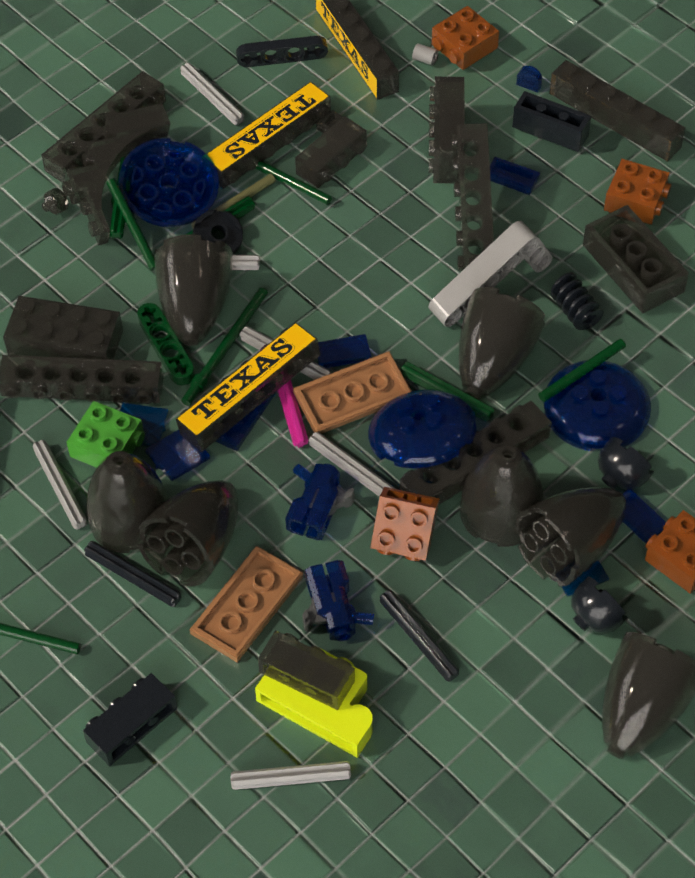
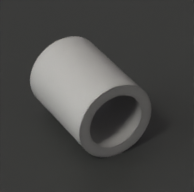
(425, 54)

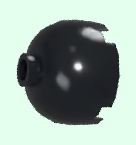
(623, 466)
(596, 608)

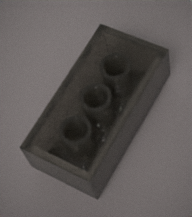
(447, 113)
(635, 259)
(62, 330)

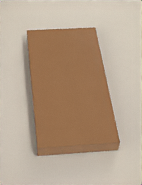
(351, 392)
(246, 603)

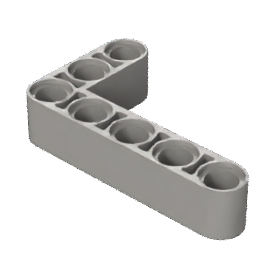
(489, 269)

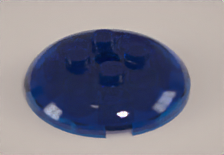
(172, 164)
(589, 422)
(422, 428)

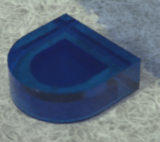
(529, 78)

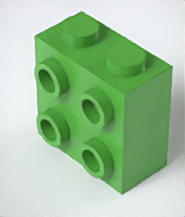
(104, 432)

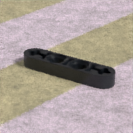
(281, 48)

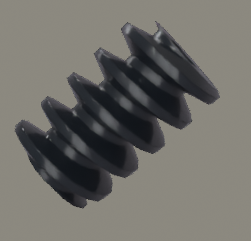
(576, 302)

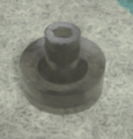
(55, 201)

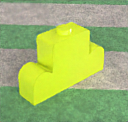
(346, 728)

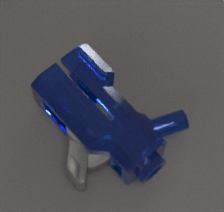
(318, 501)
(331, 603)

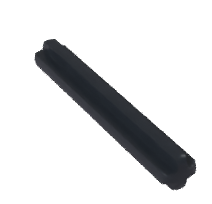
(132, 573)
(419, 635)

